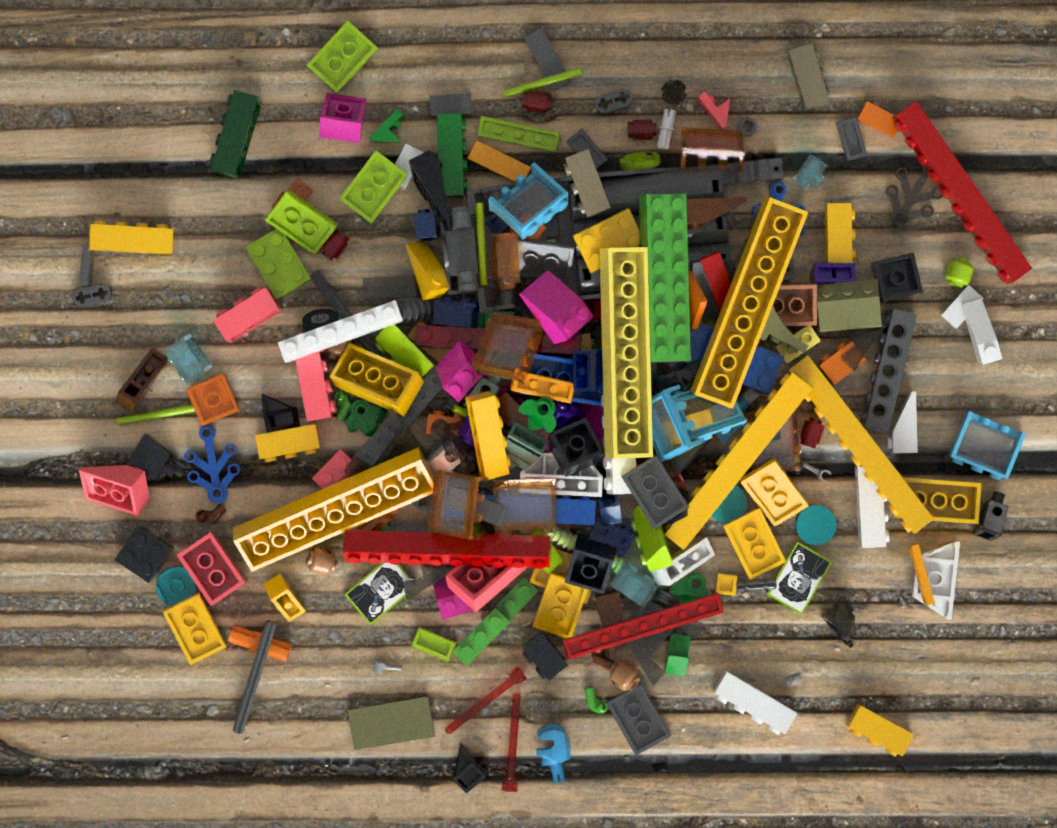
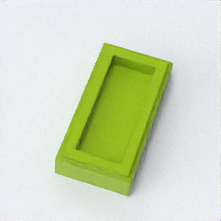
(433, 643)

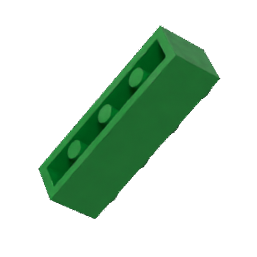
(451, 153)

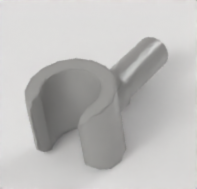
(818, 472)
(379, 667)

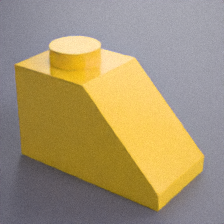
(284, 597)

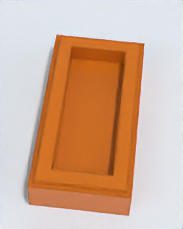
(877, 119)

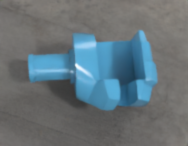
(557, 754)

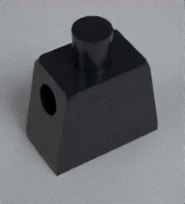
(152, 458)
(990, 524)

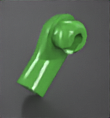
(344, 403)
(594, 703)

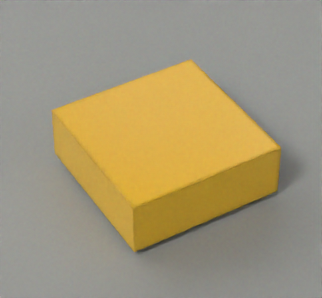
(726, 584)

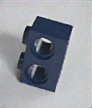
(425, 225)
(609, 508)

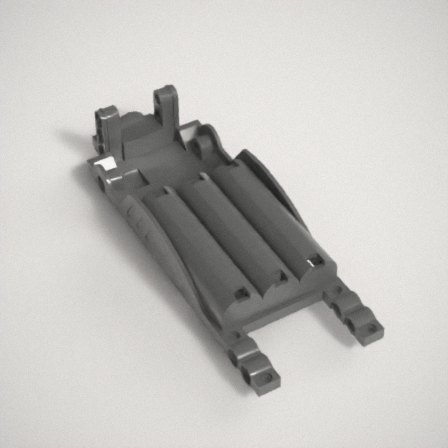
(623, 192)

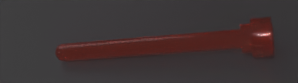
(517, 676)
(509, 782)

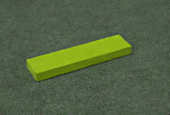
(518, 134)

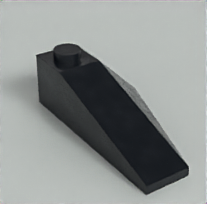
(429, 182)
(842, 621)

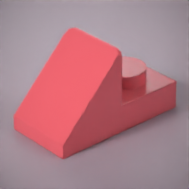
(717, 114)

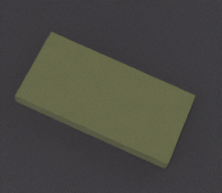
(391, 723)

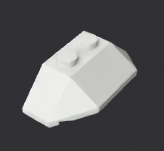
(582, 483)

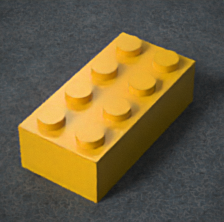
(376, 379)
(948, 499)

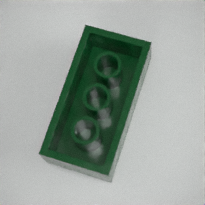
(236, 134)

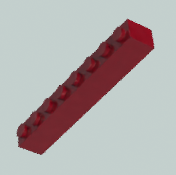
(446, 337)

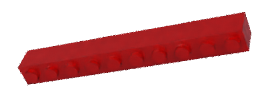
(961, 193)
(439, 549)

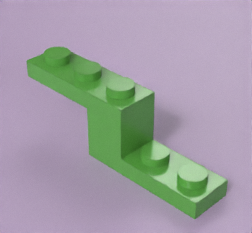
(495, 621)

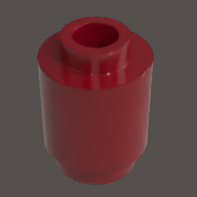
(537, 102)
(642, 129)
(334, 245)
(811, 433)

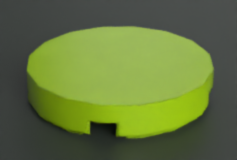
(640, 161)

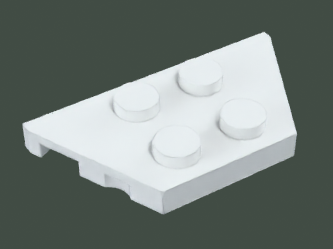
(941, 572)

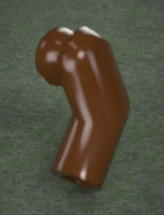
(210, 517)
(600, 659)

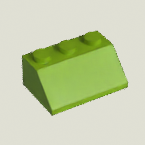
(403, 350)
(652, 541)

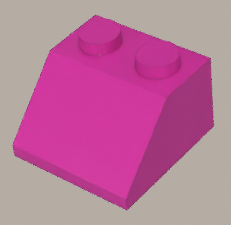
(342, 117)
(457, 371)
(448, 602)

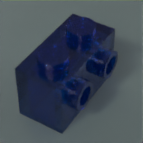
(456, 314)
(587, 370)
(612, 536)

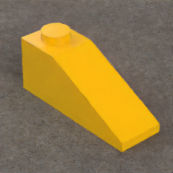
(427, 270)

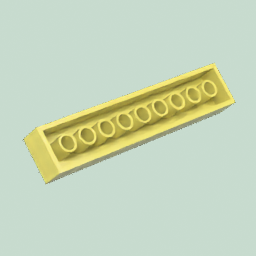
(626, 352)

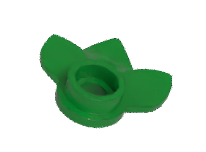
(538, 415)
(364, 420)
(685, 589)

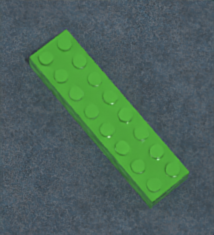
(665, 234)

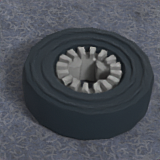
(318, 318)

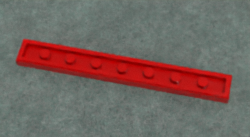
(642, 626)

